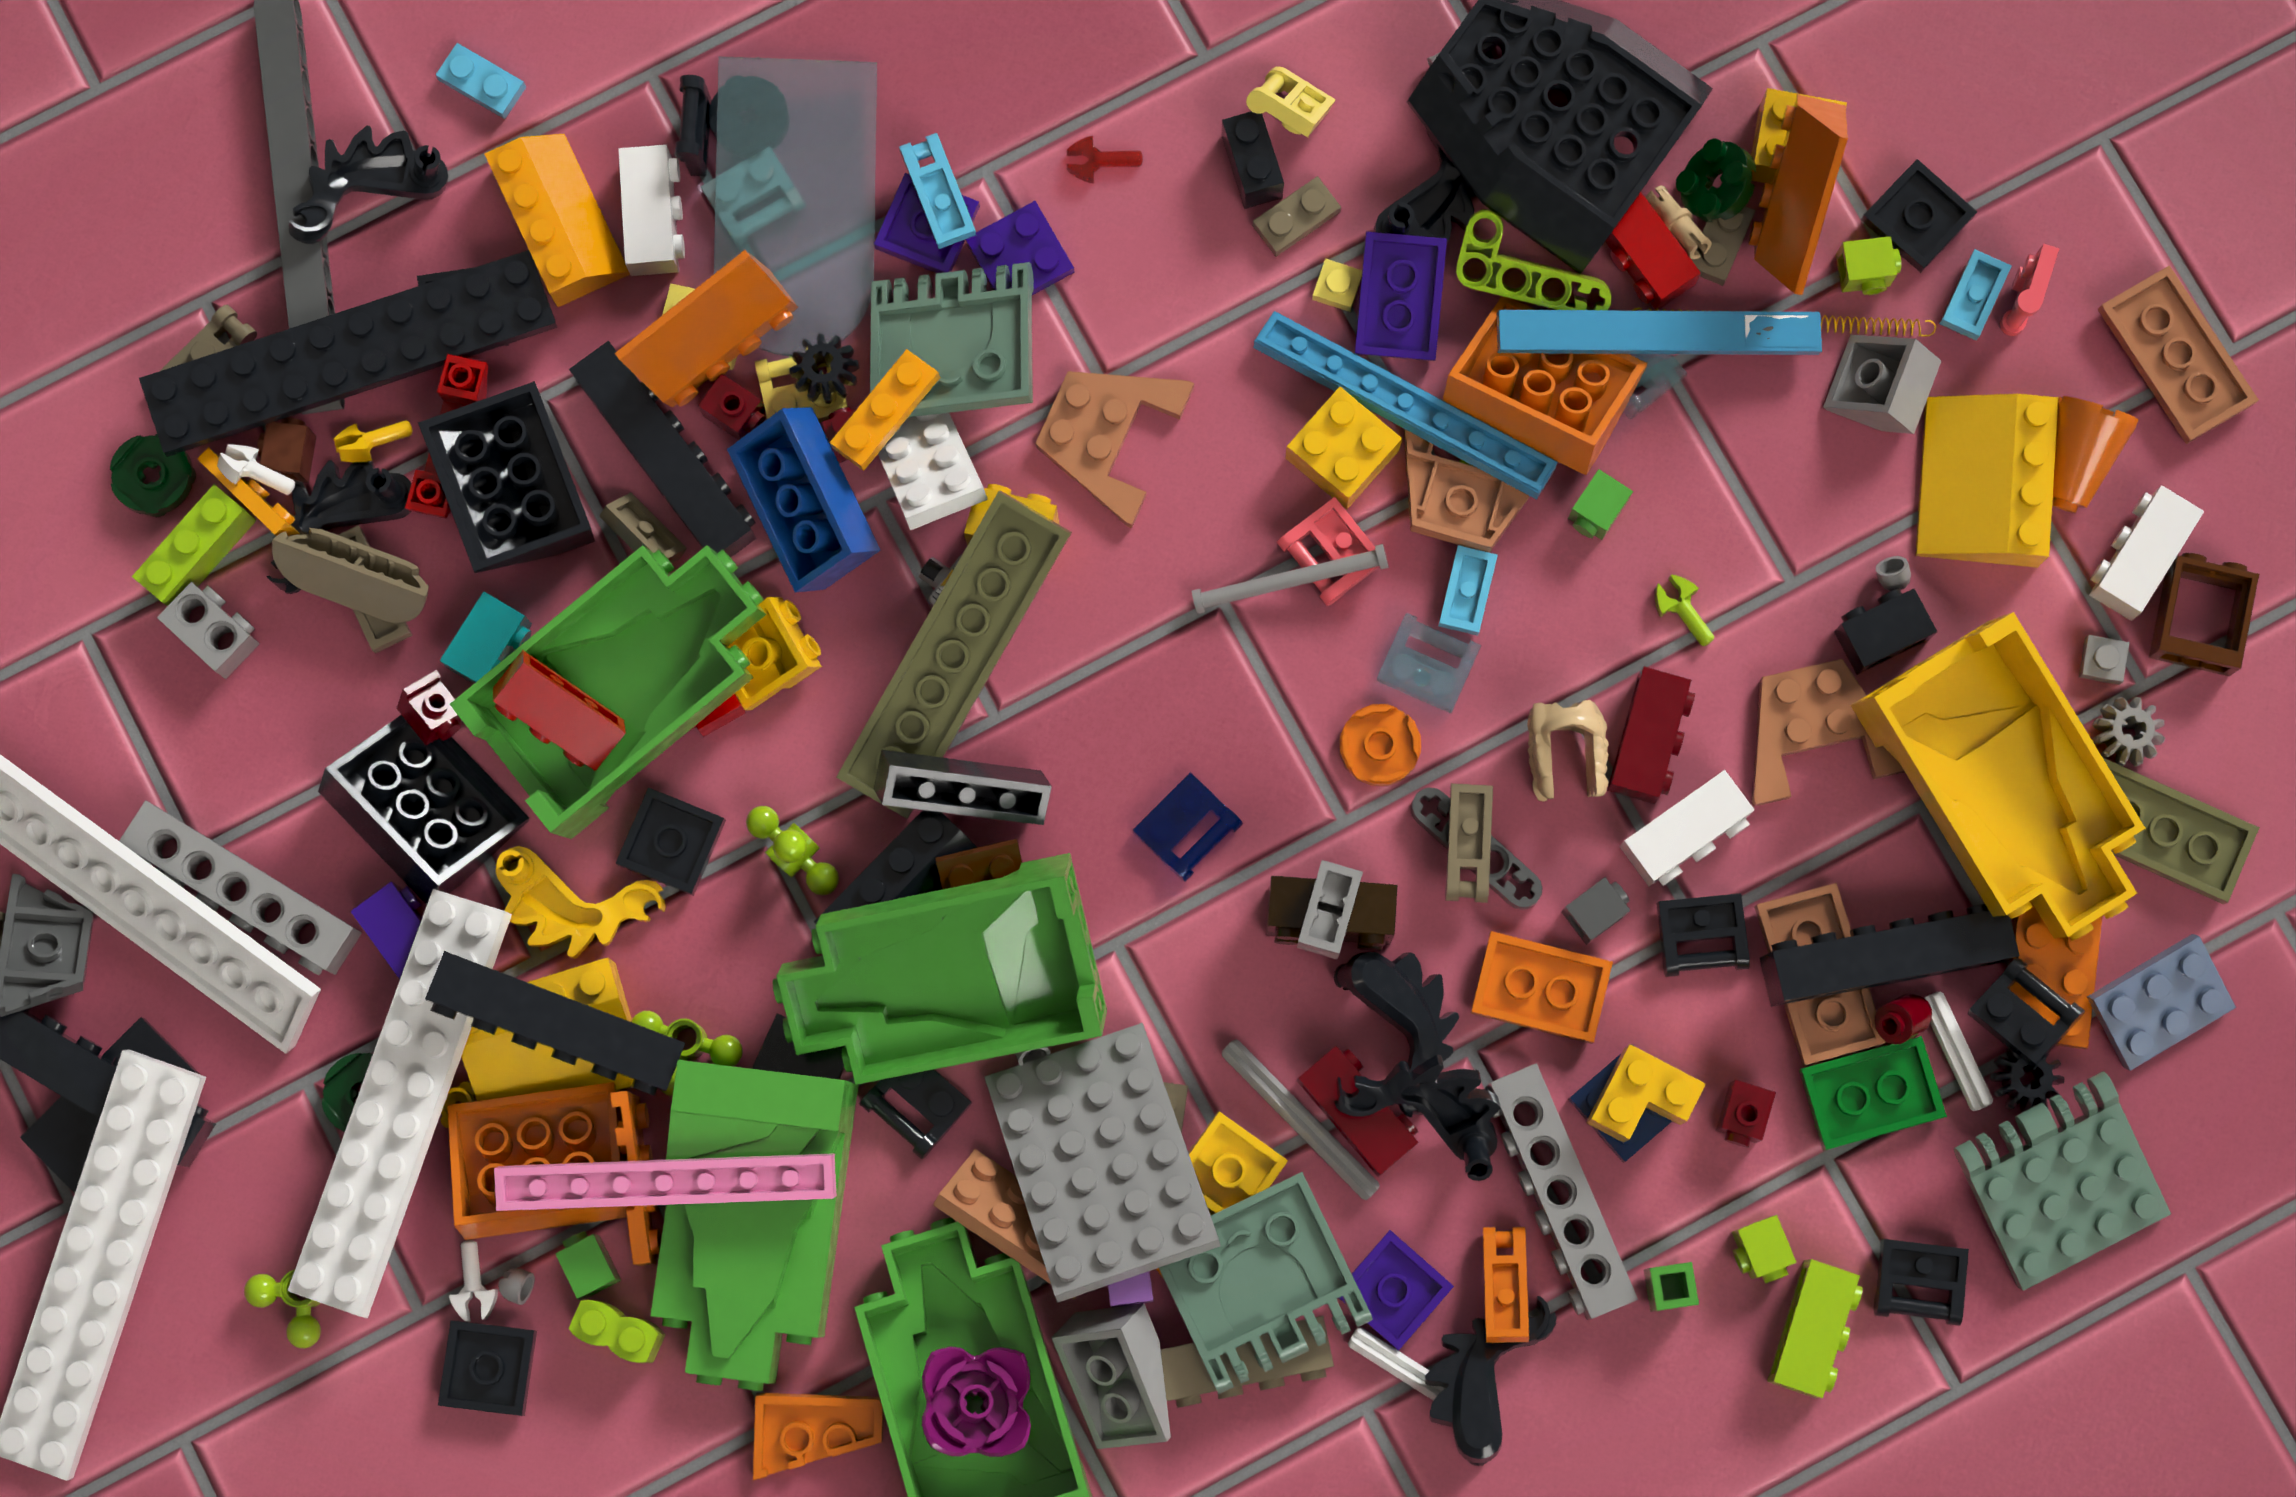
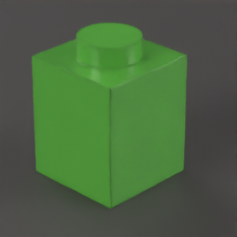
(1599, 505)
(587, 1265)
(1671, 1286)

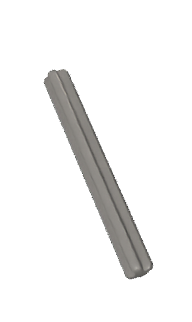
(1300, 1119)

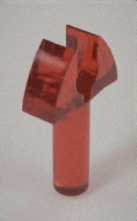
(1099, 159)

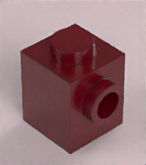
(732, 407)
(1745, 1113)

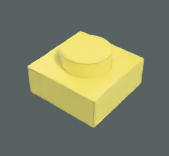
(1337, 285)

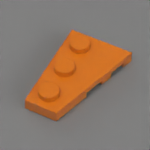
(810, 1428)

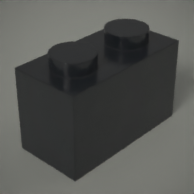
(1252, 159)
(1884, 630)

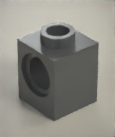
(1597, 909)

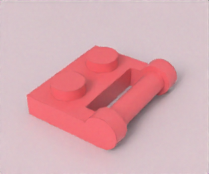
(2031, 283)
(1337, 537)

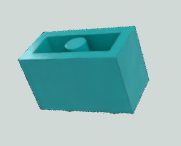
(486, 638)

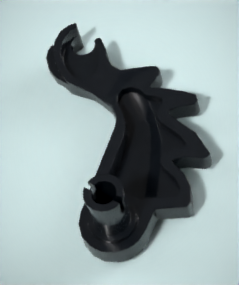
(381, 169)
(1431, 205)
(356, 499)
(1402, 1000)
(1445, 1099)
(1470, 1383)

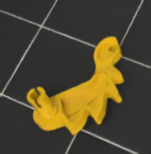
(546, 900)

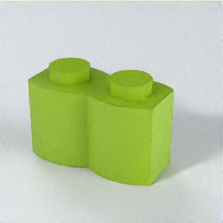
(627, 1337)

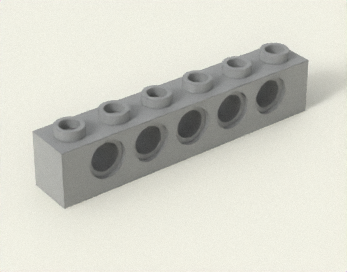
(333, 937)
(1614, 1286)

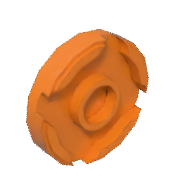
(1380, 745)

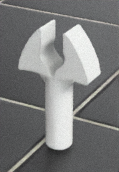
(241, 462)
(472, 1285)

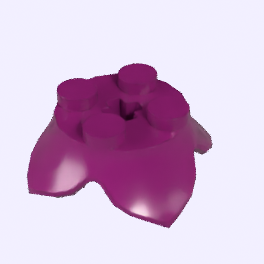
(997, 1377)

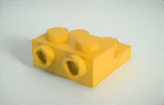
(777, 652)
(1232, 1163)

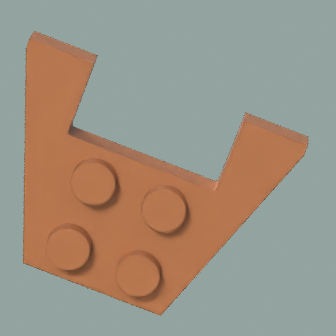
(1092, 424)
(1457, 499)
(1807, 712)

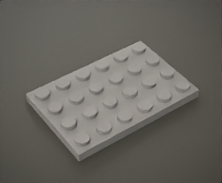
(1101, 1162)

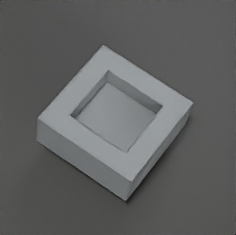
(2104, 659)

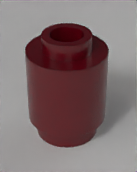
(1903, 1018)

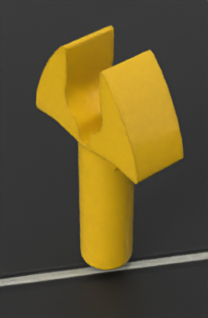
(356, 445)

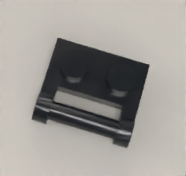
(694, 125)
(1698, 921)
(2019, 1024)
(929, 1096)
(1921, 1267)

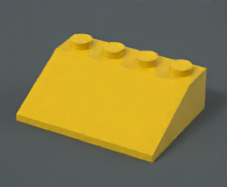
(1987, 478)
(508, 1069)

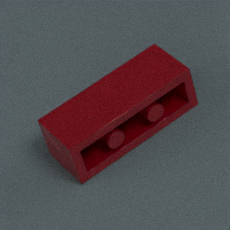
(1651, 735)
(1378, 1137)

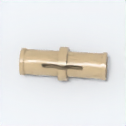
(1679, 222)

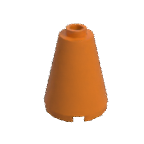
(2086, 449)

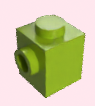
(1868, 265)
(1763, 1250)

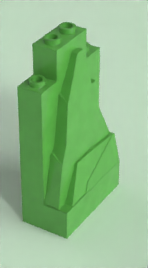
(643, 649)
(948, 976)
(756, 1265)
(953, 1303)

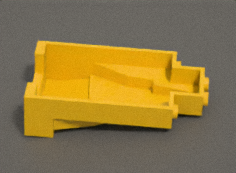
(2010, 777)

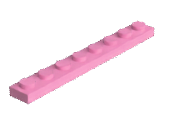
(665, 1182)

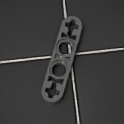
(1506, 892)

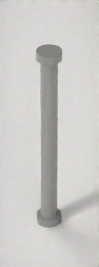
(1290, 579)

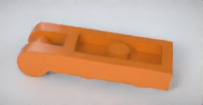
(1505, 1286)

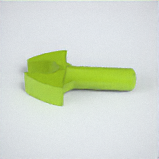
(1683, 608)

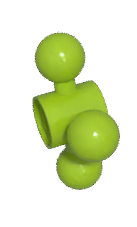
(792, 850)
(722, 1050)
(263, 1290)

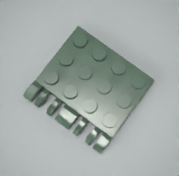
(972, 339)
(2066, 1187)
(1269, 1270)

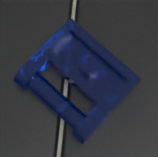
(1177, 816)

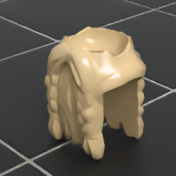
(1581, 718)

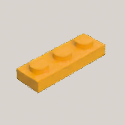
(885, 409)
(253, 496)

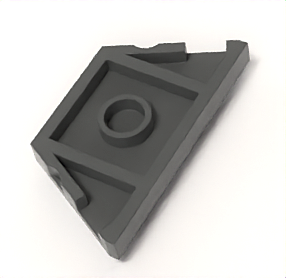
(41, 947)

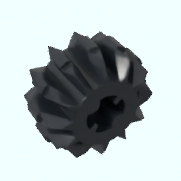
(816, 382)
(2010, 1079)

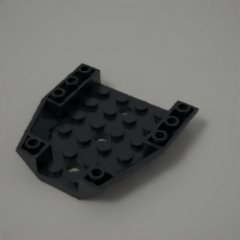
(1548, 164)

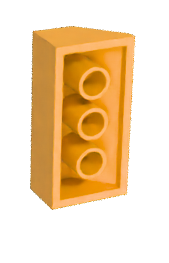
(557, 215)

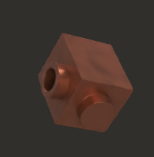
(288, 448)

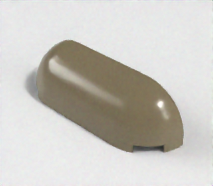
(351, 574)

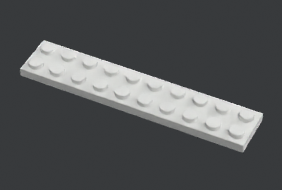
(153, 910)
(394, 1114)
(98, 1263)

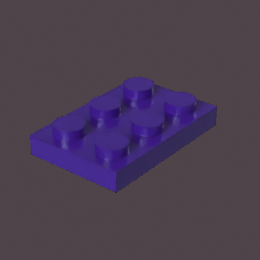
(1400, 296)

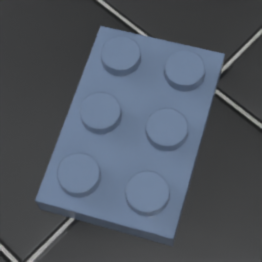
(2161, 1002)

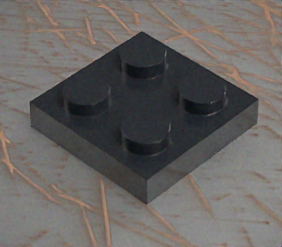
(1919, 215)
(670, 841)
(487, 1368)

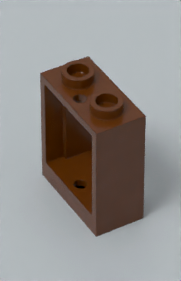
(2196, 654)

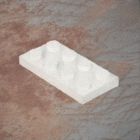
(930, 469)

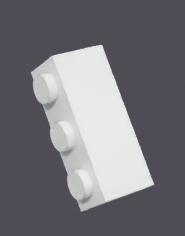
(650, 210)
(2144, 552)
(1688, 830)

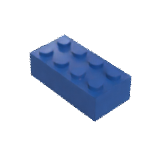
(803, 499)

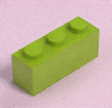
(194, 546)
(1815, 1329)

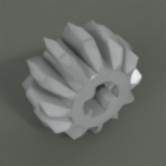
(2131, 717)

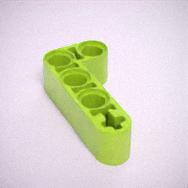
(1535, 273)

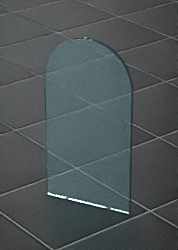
(800, 186)

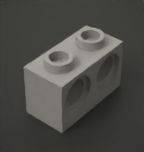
(205, 634)
(1329, 909)

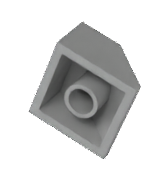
(1883, 382)

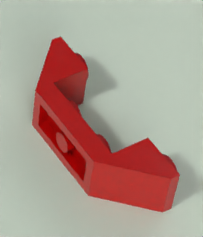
(460, 384)

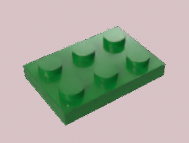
(1872, 1093)

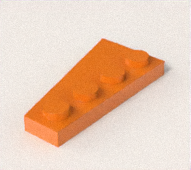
(644, 1239)

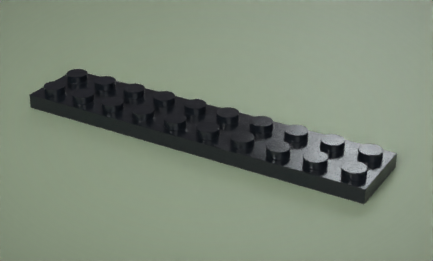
(347, 353)

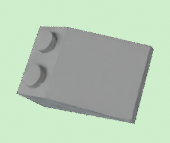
(1116, 1374)

